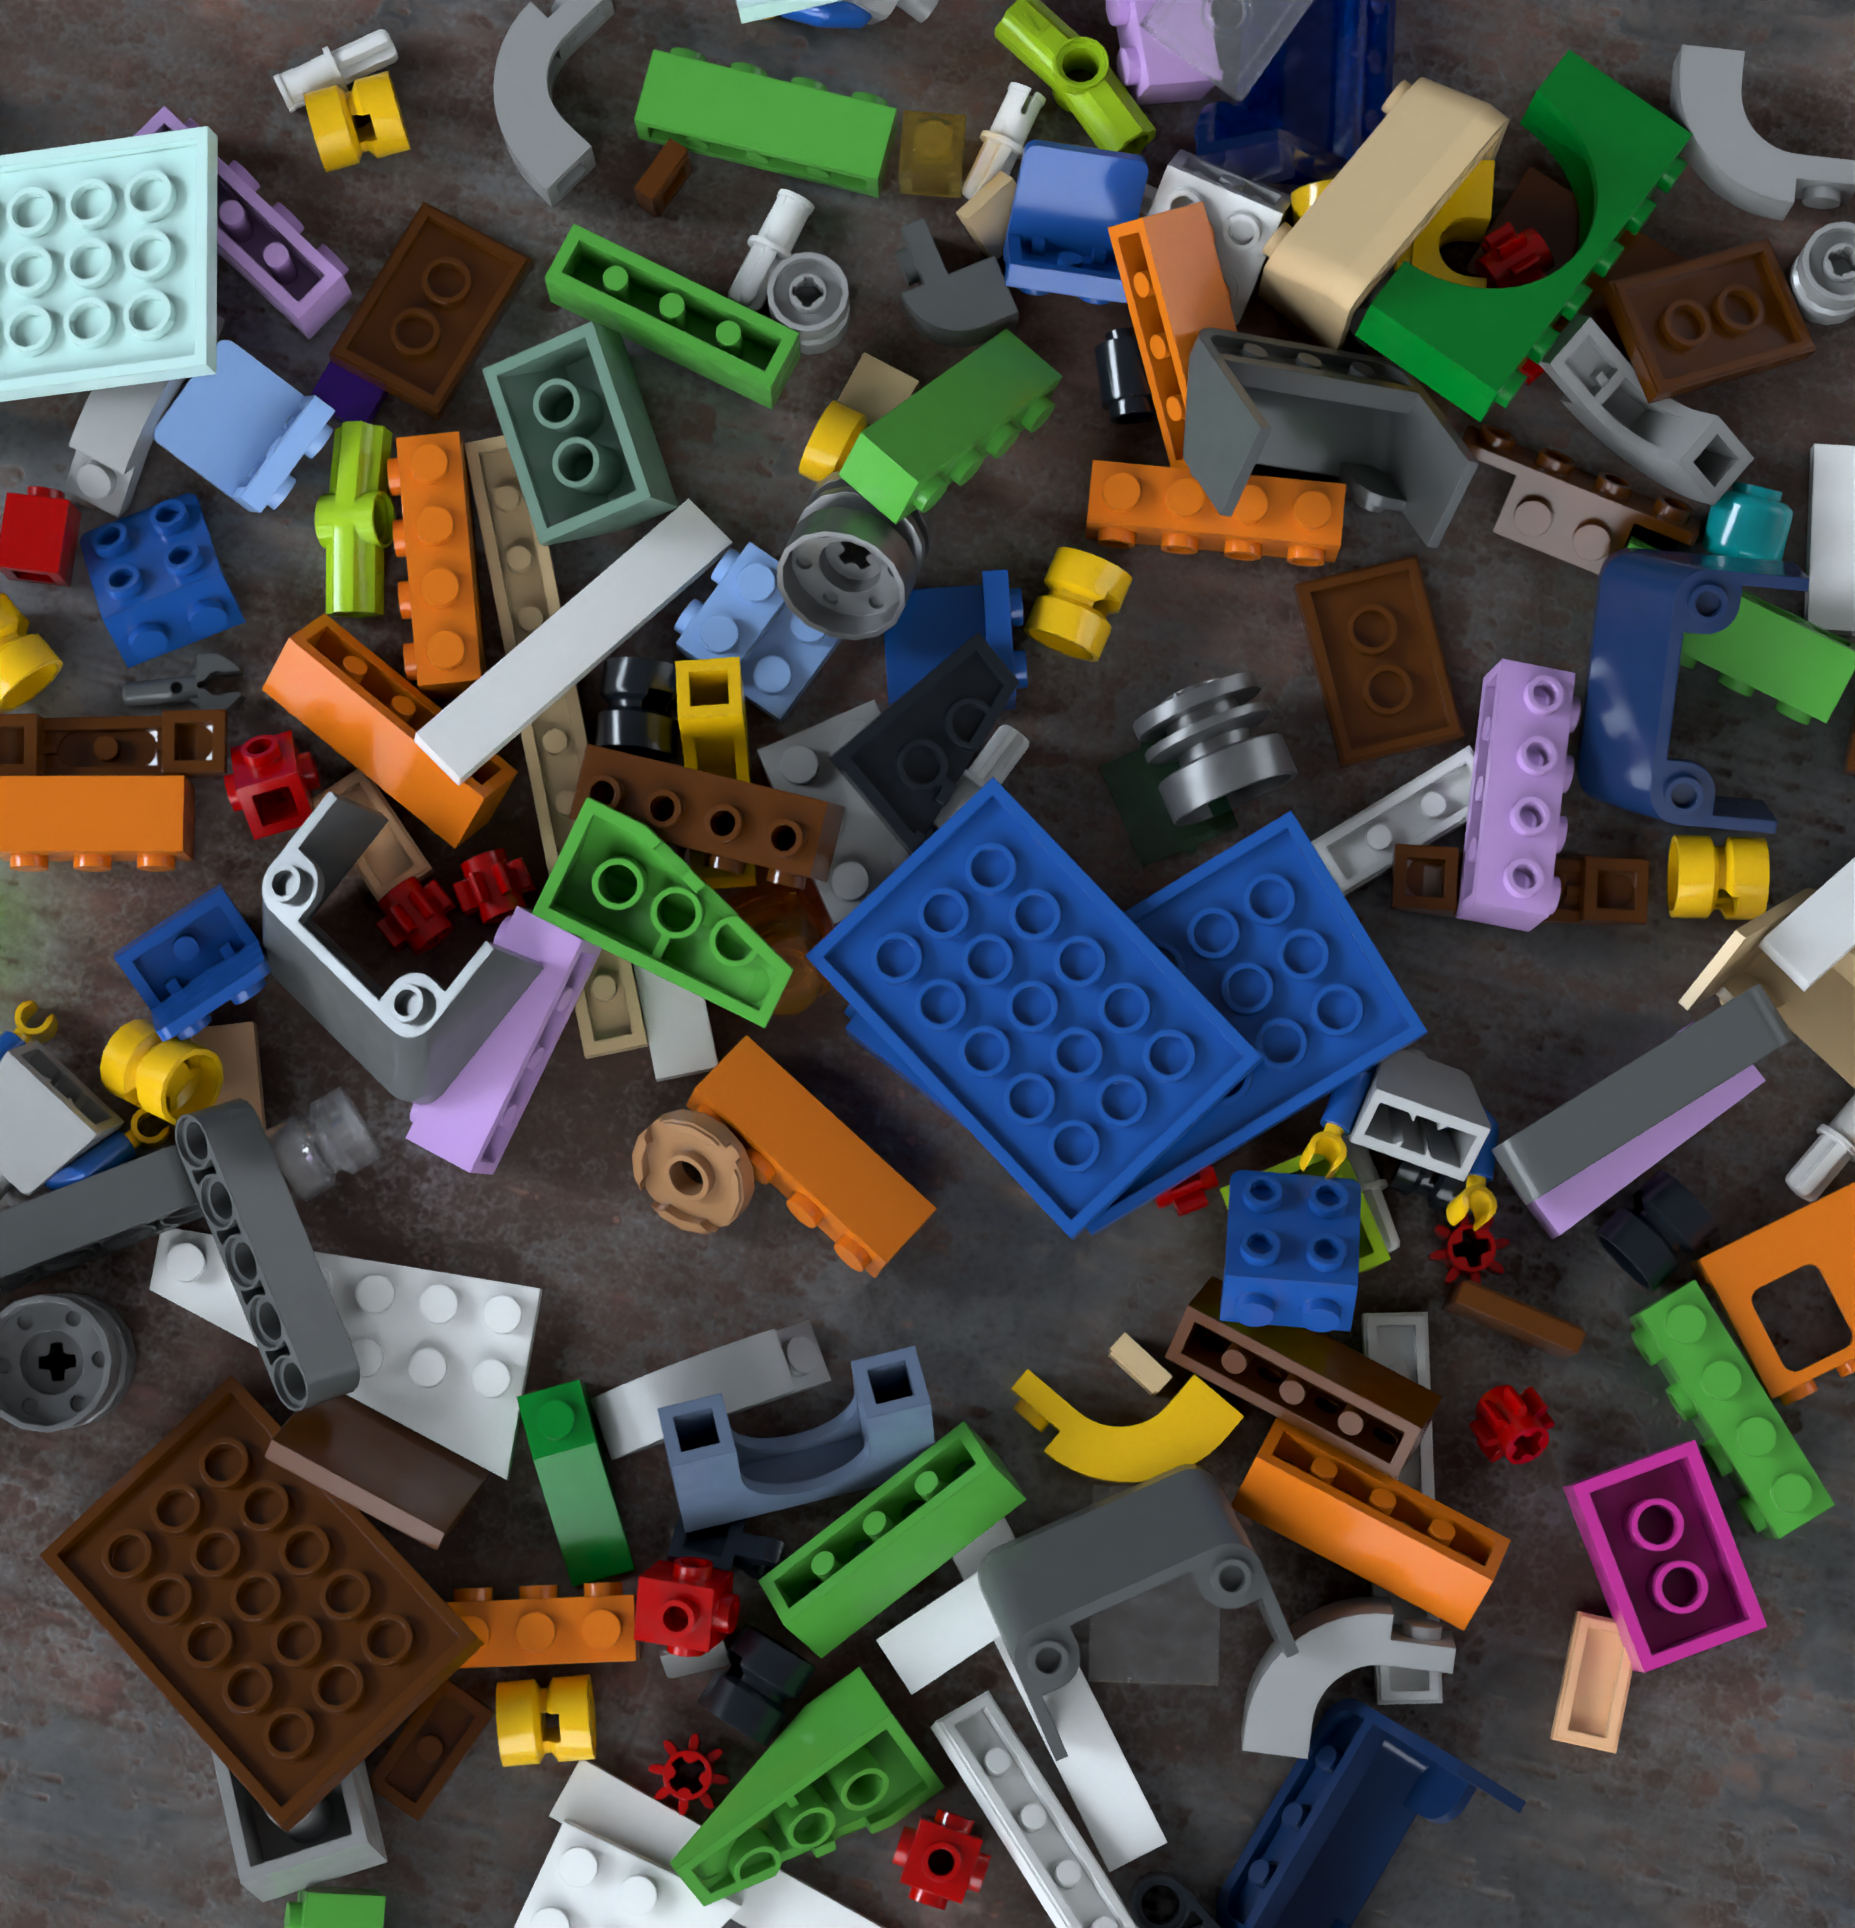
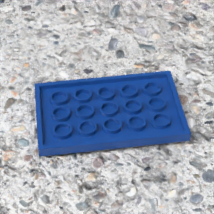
(1289, 971)
(1034, 1008)

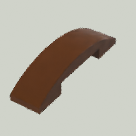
(156, 745)
(1591, 888)

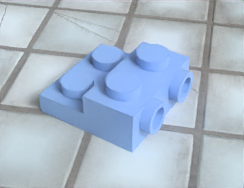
(753, 622)

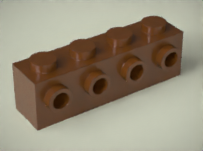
(716, 815)
(1307, 1382)

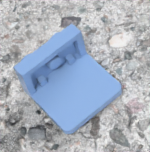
(244, 429)

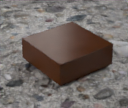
(663, 178)

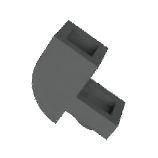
(952, 307)

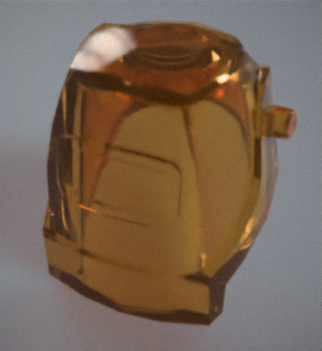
(793, 929)

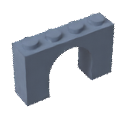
(737, 1476)

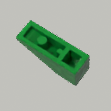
(576, 1481)

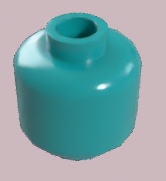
(1748, 523)

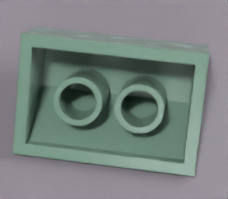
(580, 436)

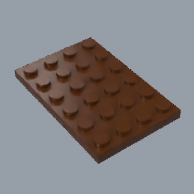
(260, 1605)

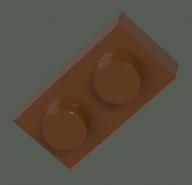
(430, 1749)

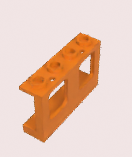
(1813, 1235)

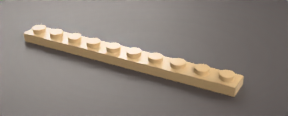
(556, 741)

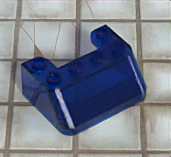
(1311, 100)

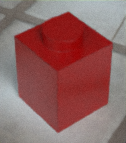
(39, 537)

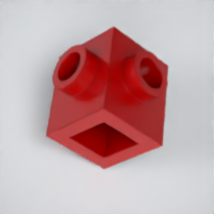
(272, 783)
(685, 1606)
(945, 1832)

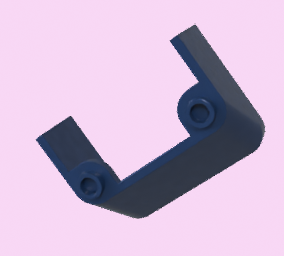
(1633, 675)
(1344, 1821)

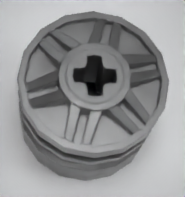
(850, 564)
(1211, 740)
(49, 1397)

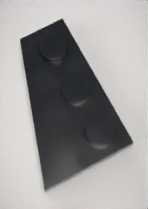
(923, 742)

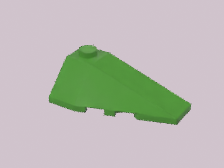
(651, 908)
(824, 1777)

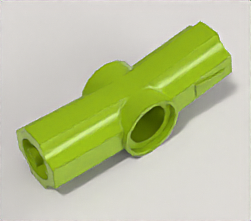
(1054, 50)
(356, 520)

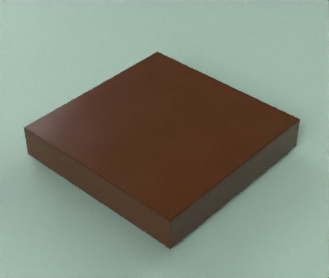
(1514, 1319)

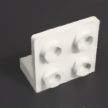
(1240, 214)

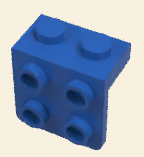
(1061, 220)
(159, 580)
(943, 619)
(195, 964)
(1291, 1251)

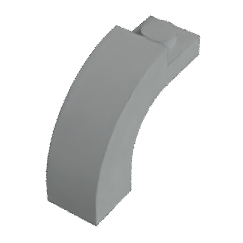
(530, 57)
(1733, 155)
(1662, 439)
(115, 440)
(744, 1372)
(1332, 1643)

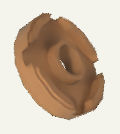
(715, 1154)

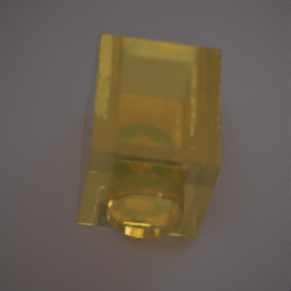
(932, 154)

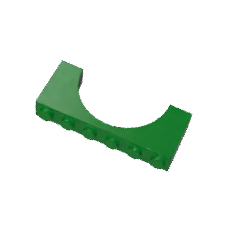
(1478, 339)

